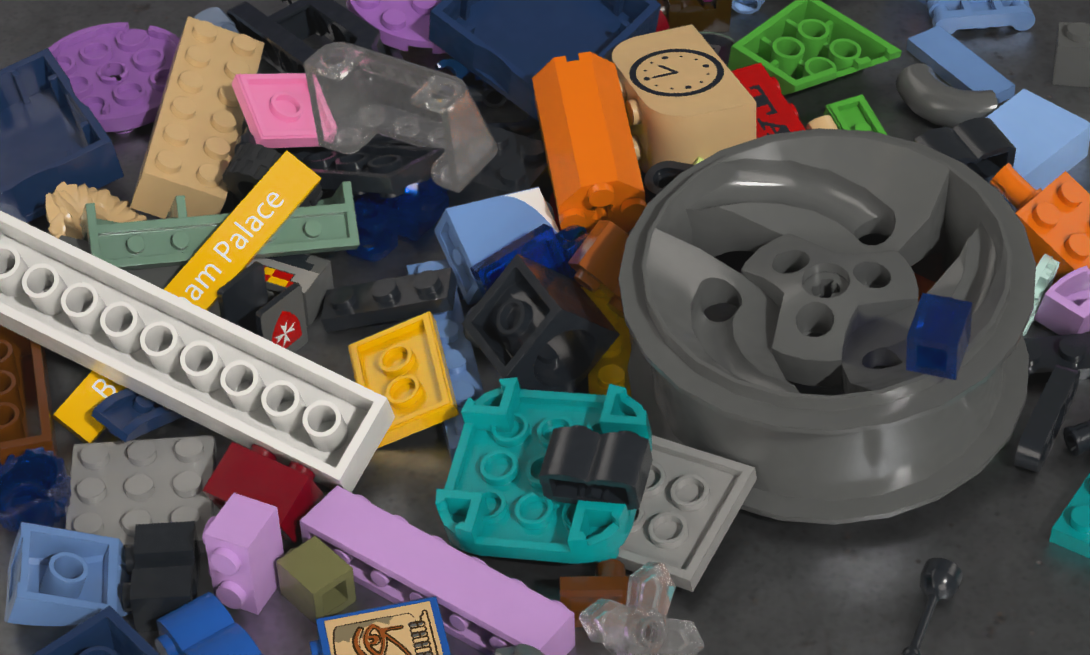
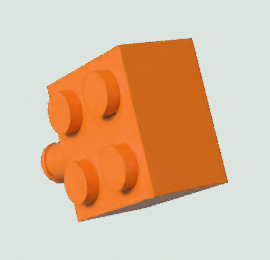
(1053, 217)

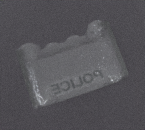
(371, 93)

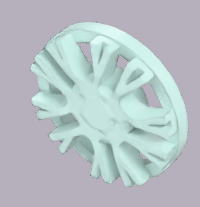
(1045, 275)

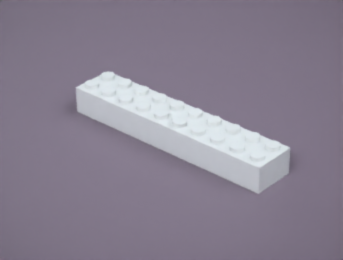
(187, 357)

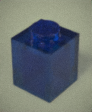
(939, 336)

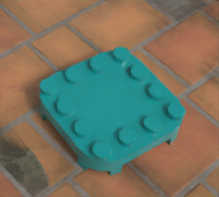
(494, 485)

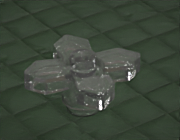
(642, 623)

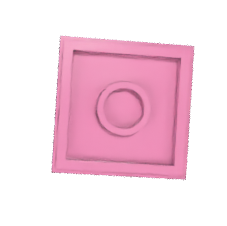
(277, 109)

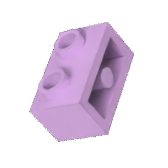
(243, 552)

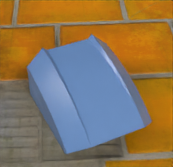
(63, 576)

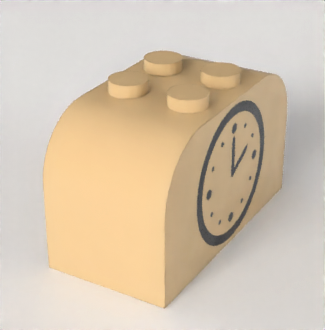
(681, 97)

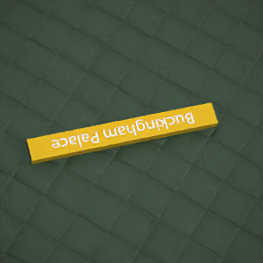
(211, 267)

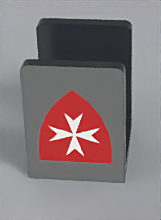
(247, 305)

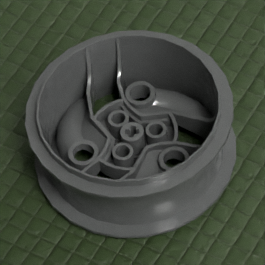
(820, 259)

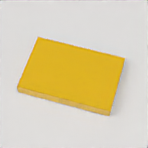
(409, 370)

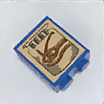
(385, 630)

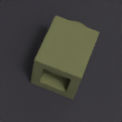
(316, 580)

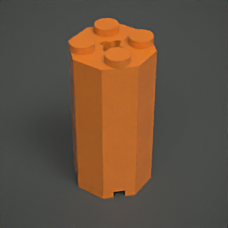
(588, 143)

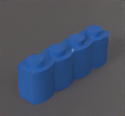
(203, 629)

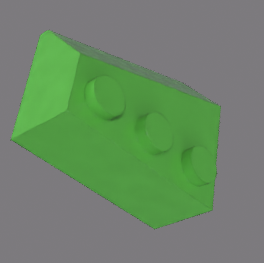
(810, 46)

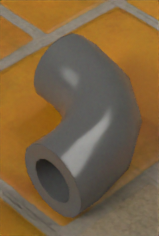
(939, 101)

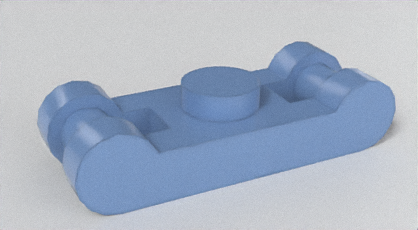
(980, 14)

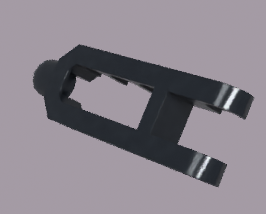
(299, 20)

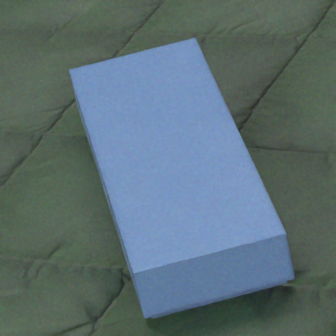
(958, 64)

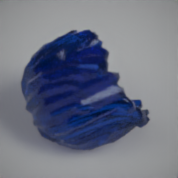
(33, 489)

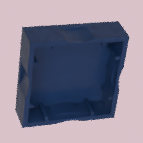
(516, 38)
(47, 137)

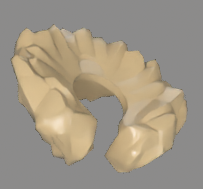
(68, 202)

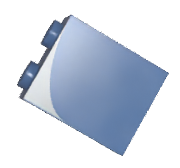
(486, 226)

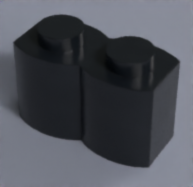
(974, 143)
(595, 466)

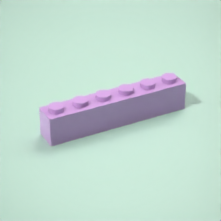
(412, 565)

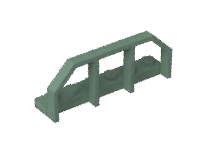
(177, 238)

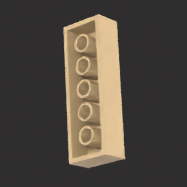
(196, 122)

